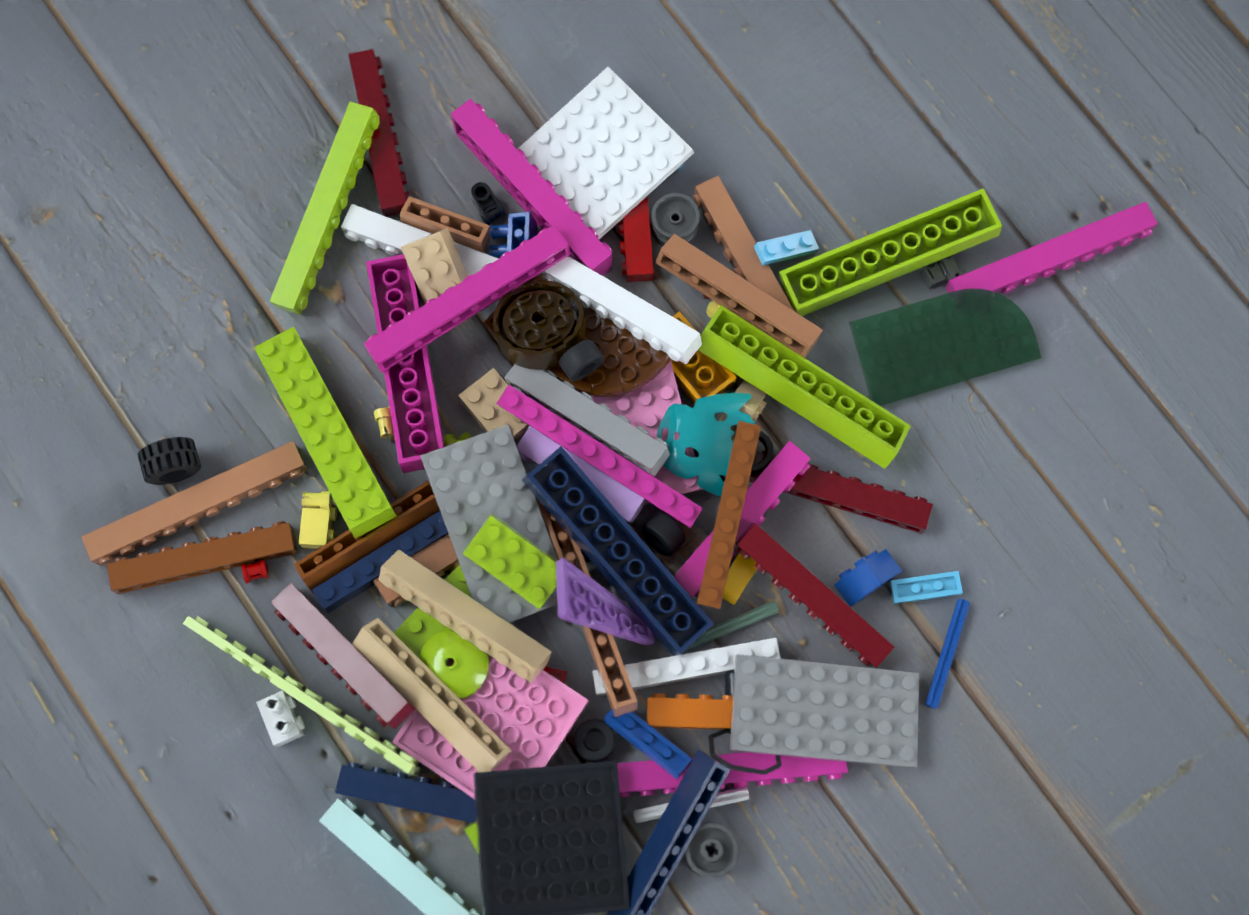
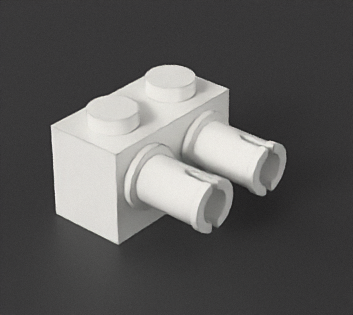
(281, 718)

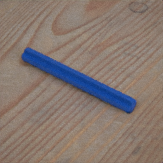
(947, 654)

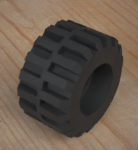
(169, 460)

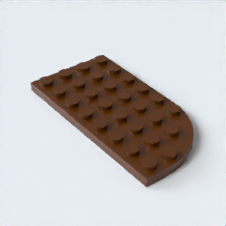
(626, 361)

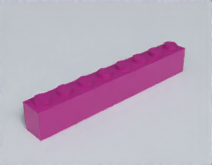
(758, 498)

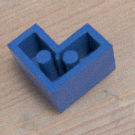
(869, 574)

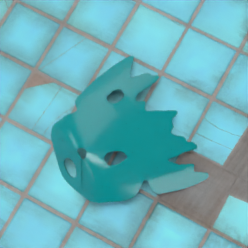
(706, 435)

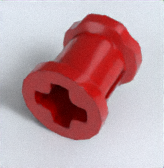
(255, 571)

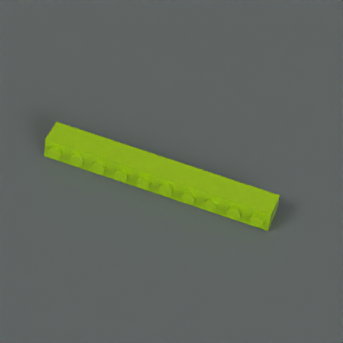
(325, 208)

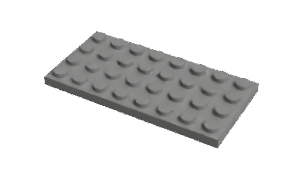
(470, 484)
(825, 711)

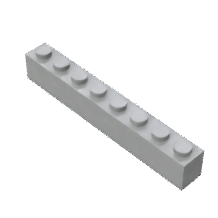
(593, 419)

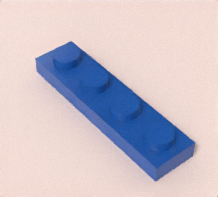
(650, 742)

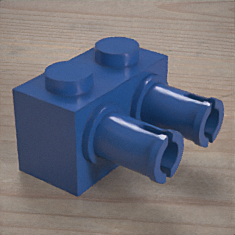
(519, 228)

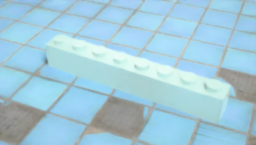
(392, 861)

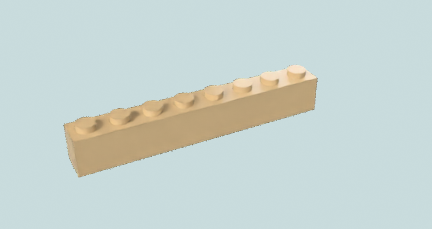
(464, 616)
(431, 697)

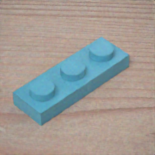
(786, 247)
(926, 587)

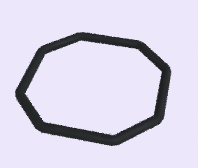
(734, 767)

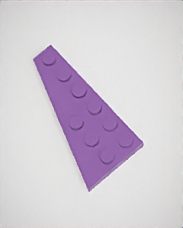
(592, 606)

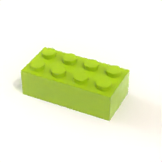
(514, 560)

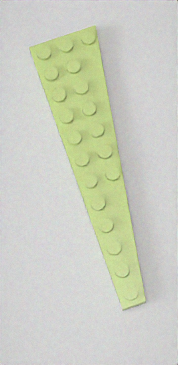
(307, 697)

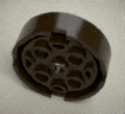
(542, 343)

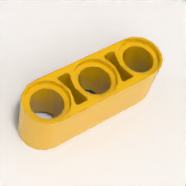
(738, 578)

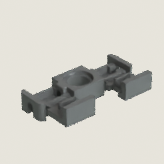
(946, 268)

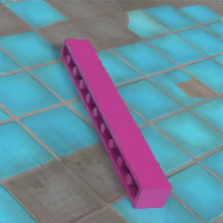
(1060, 252)
(467, 298)
(599, 456)
(649, 776)

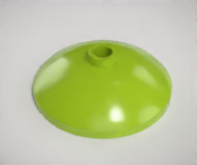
(469, 665)

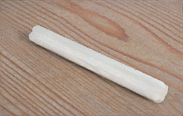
(721, 798)

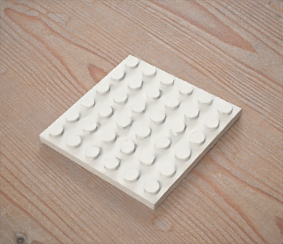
(605, 151)

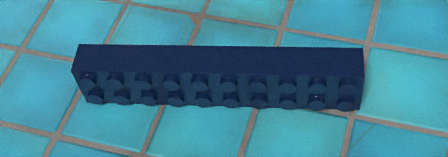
(617, 552)

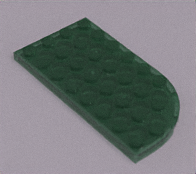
(941, 343)

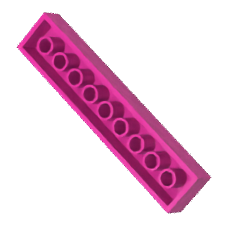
(527, 185)
(410, 381)

